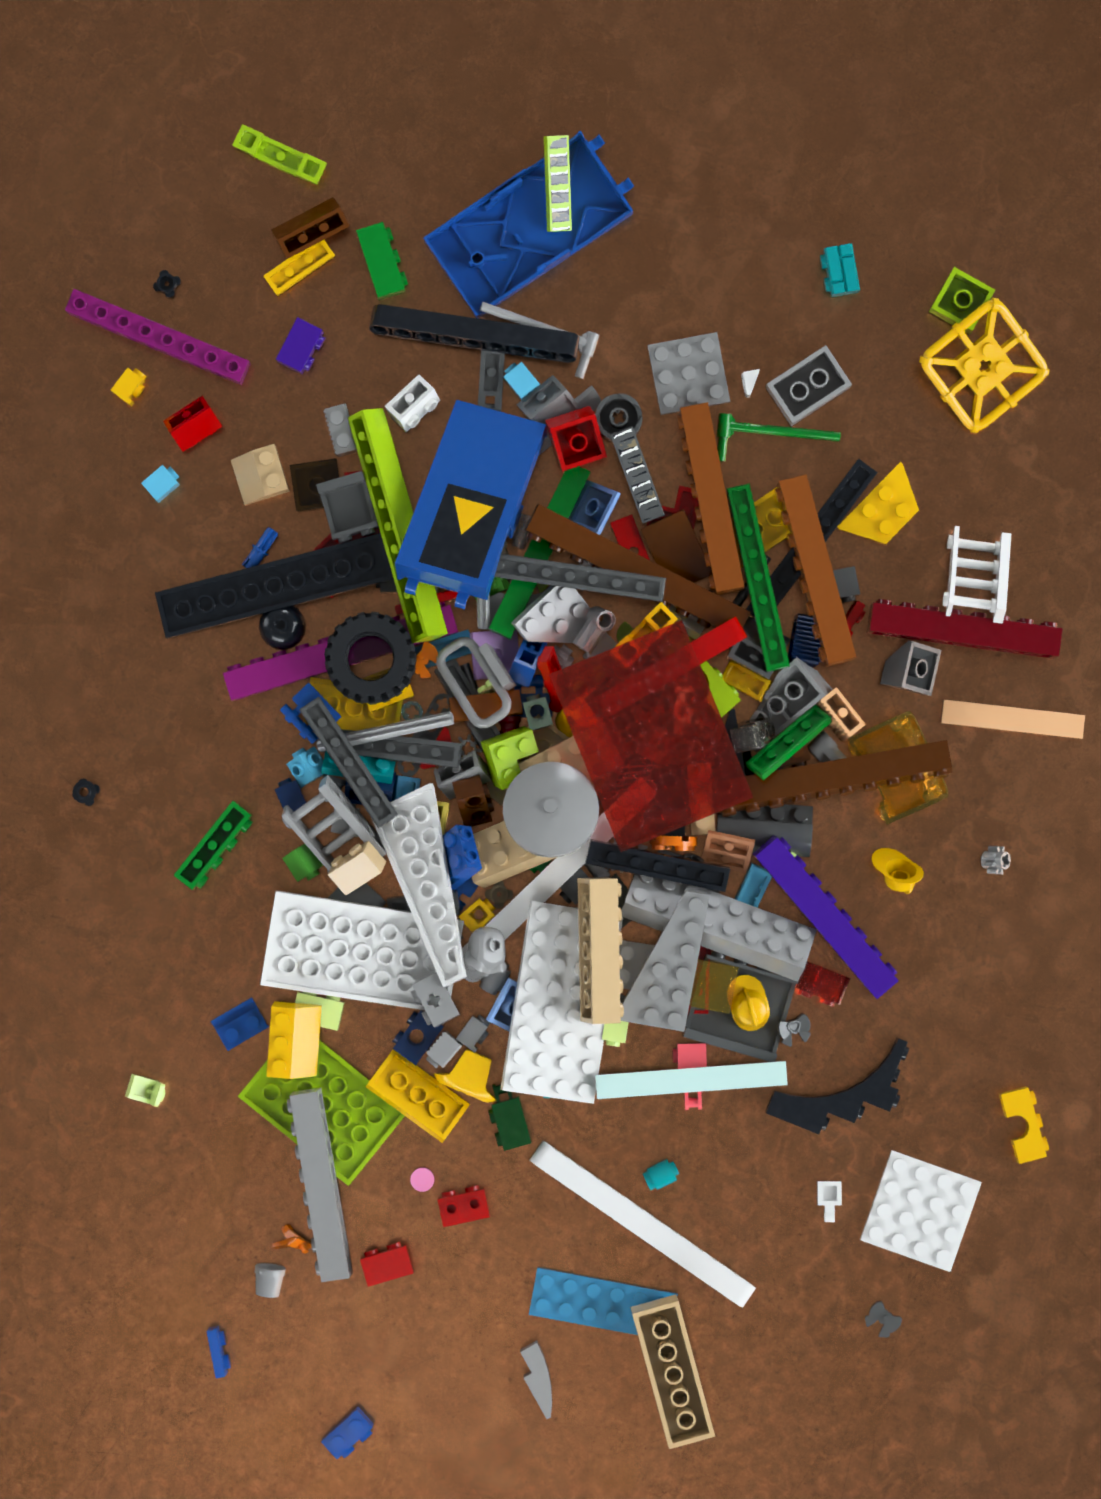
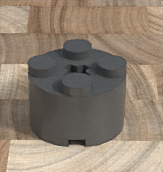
(615, 405)

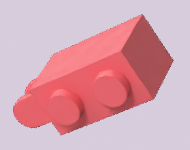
(690, 1056)

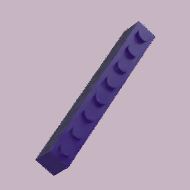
(825, 916)

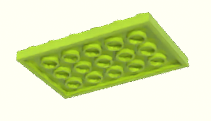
(354, 1114)

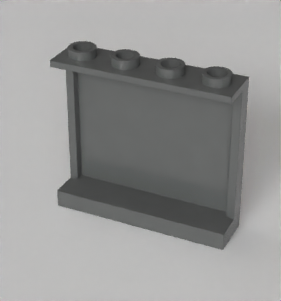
(720, 1028)

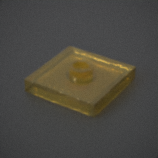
(713, 986)

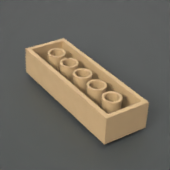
(599, 950)
(672, 1371)

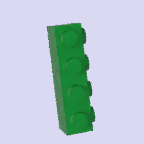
(213, 845)

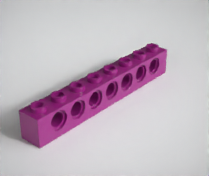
(157, 336)

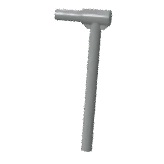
(586, 344)

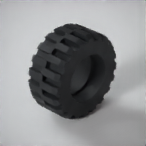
(374, 690)

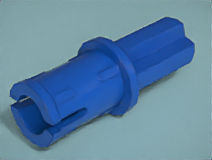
(260, 549)

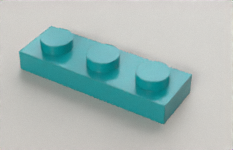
(380, 769)

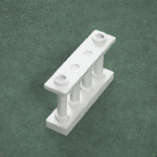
(999, 567)

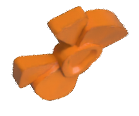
(427, 653)

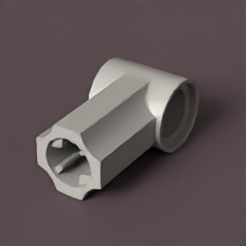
(593, 630)
(825, 748)

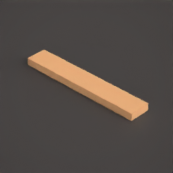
(1013, 719)

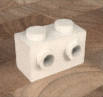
(412, 403)

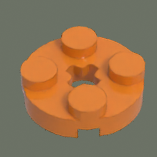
(681, 843)

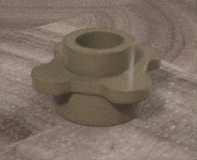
(492, 894)

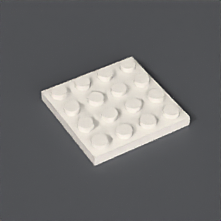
(920, 1210)

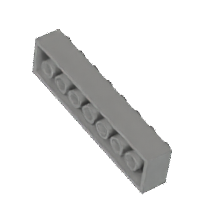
(729, 926)

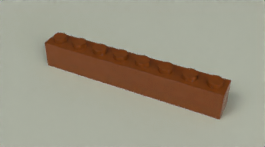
(712, 499)
(816, 570)

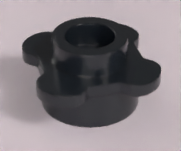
(164, 277)

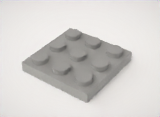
(688, 372)

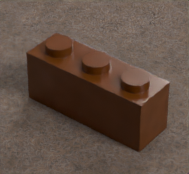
(310, 227)

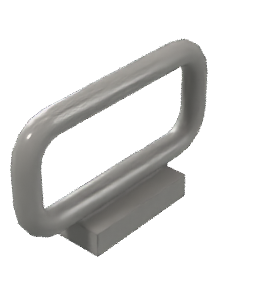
(493, 670)

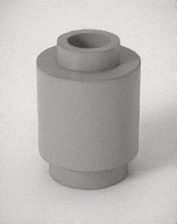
(495, 981)

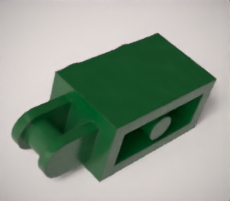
(509, 1120)

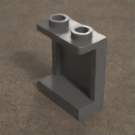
(348, 507)

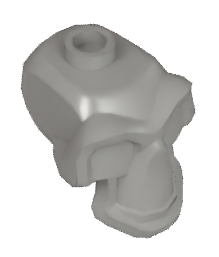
(484, 954)

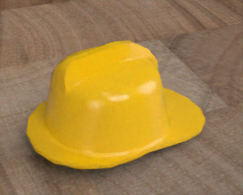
(898, 870)
(749, 1003)

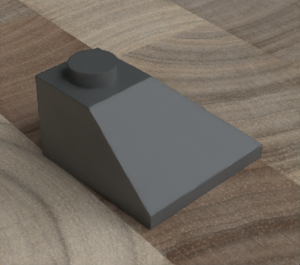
(912, 668)

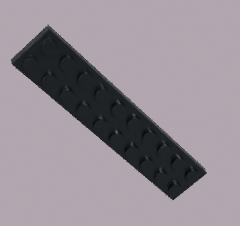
(273, 586)

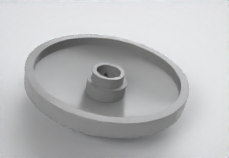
(551, 809)

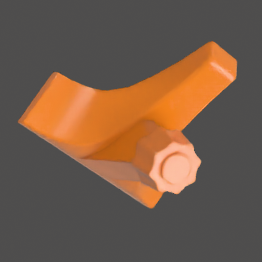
(293, 1240)

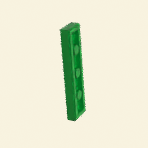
(789, 742)

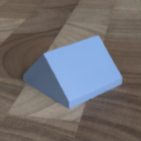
(503, 1007)

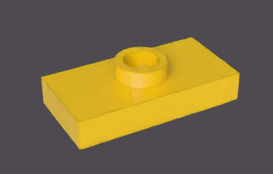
(746, 681)

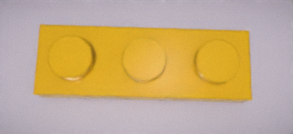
(298, 267)

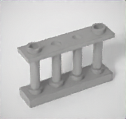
(342, 810)

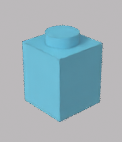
(520, 380)
(161, 483)

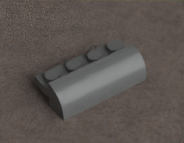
(788, 821)

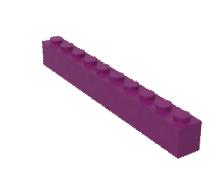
(308, 662)

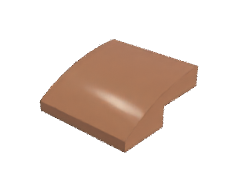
(728, 850)

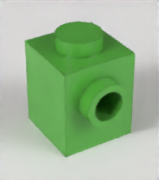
(303, 863)

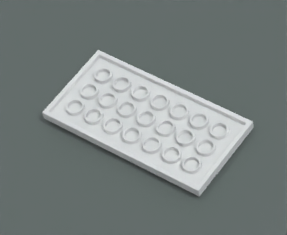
(346, 950)
(547, 1043)

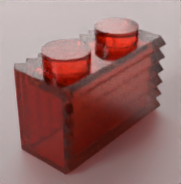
(822, 983)

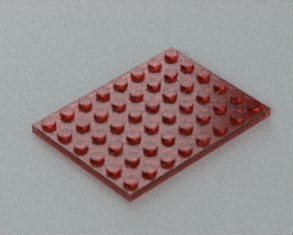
(650, 735)

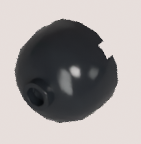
(282, 628)

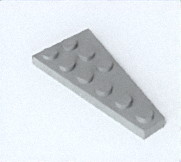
(666, 979)

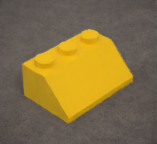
(293, 1040)

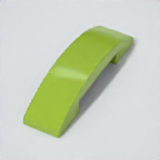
(279, 155)

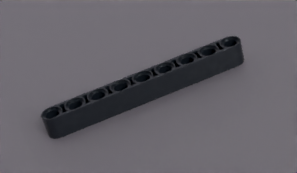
(474, 333)

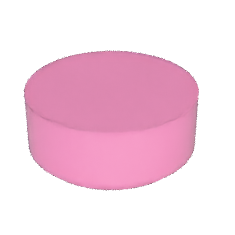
(422, 1179)

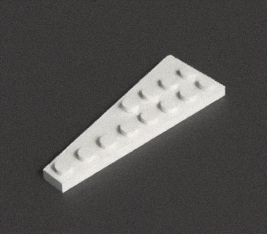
(421, 867)

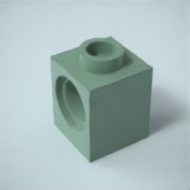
(542, 722)

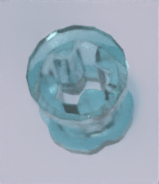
(408, 706)

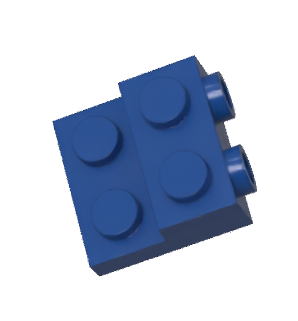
(461, 854)

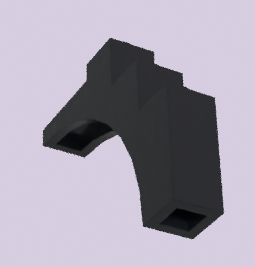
(847, 1104)

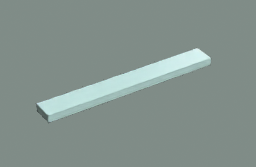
(691, 1079)

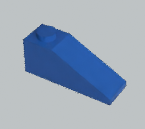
(525, 662)

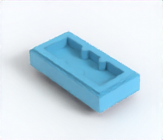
(753, 885)

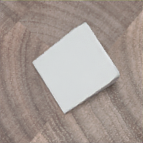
(748, 381)

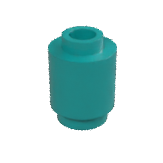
(661, 1174)

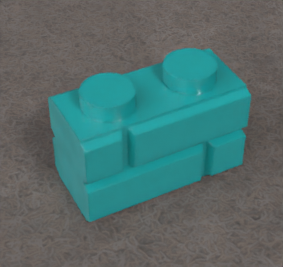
(840, 270)

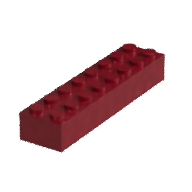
(964, 630)

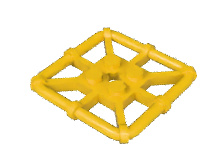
(999, 365)

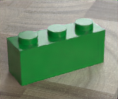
(382, 260)

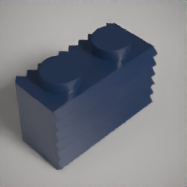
(802, 641)

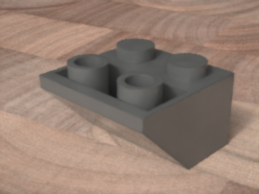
(749, 651)

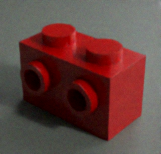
(192, 423)
(463, 1206)
(387, 1264)

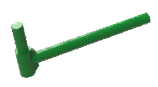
(727, 426)

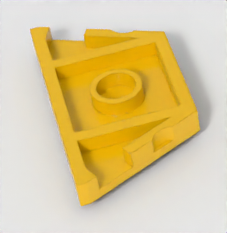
(884, 509)

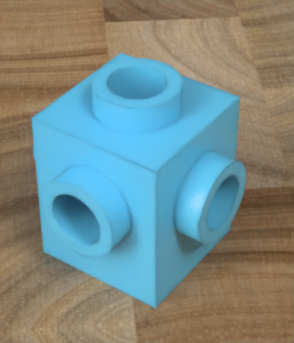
(306, 766)

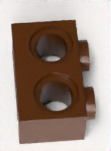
(473, 801)

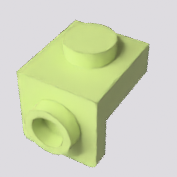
(145, 1090)

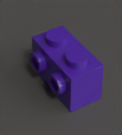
(300, 346)

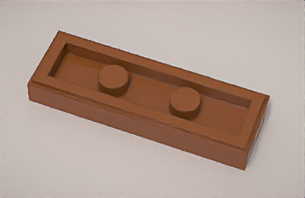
(485, 705)

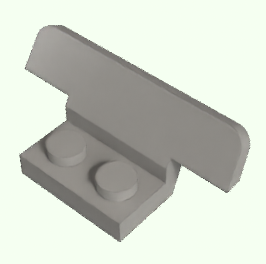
(554, 400)

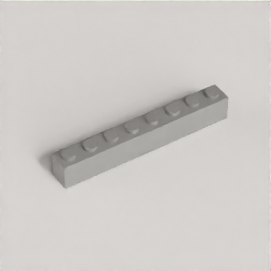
(320, 1184)

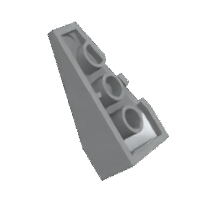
(791, 695)

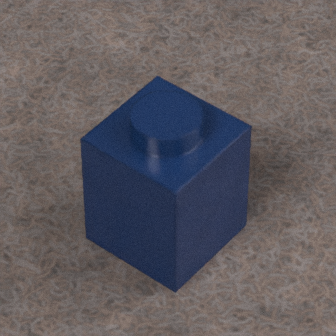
(290, 794)

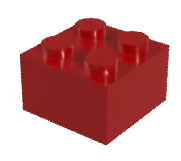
(575, 438)

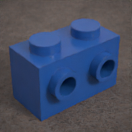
(345, 1434)

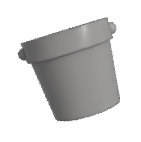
(269, 1279)

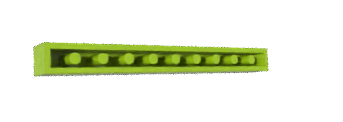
(393, 516)

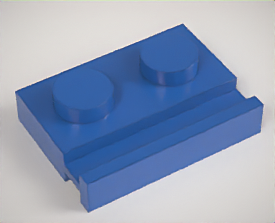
(239, 1024)
(220, 1361)

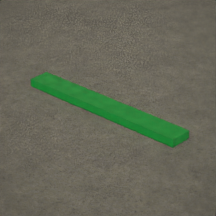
(758, 577)
(519, 591)

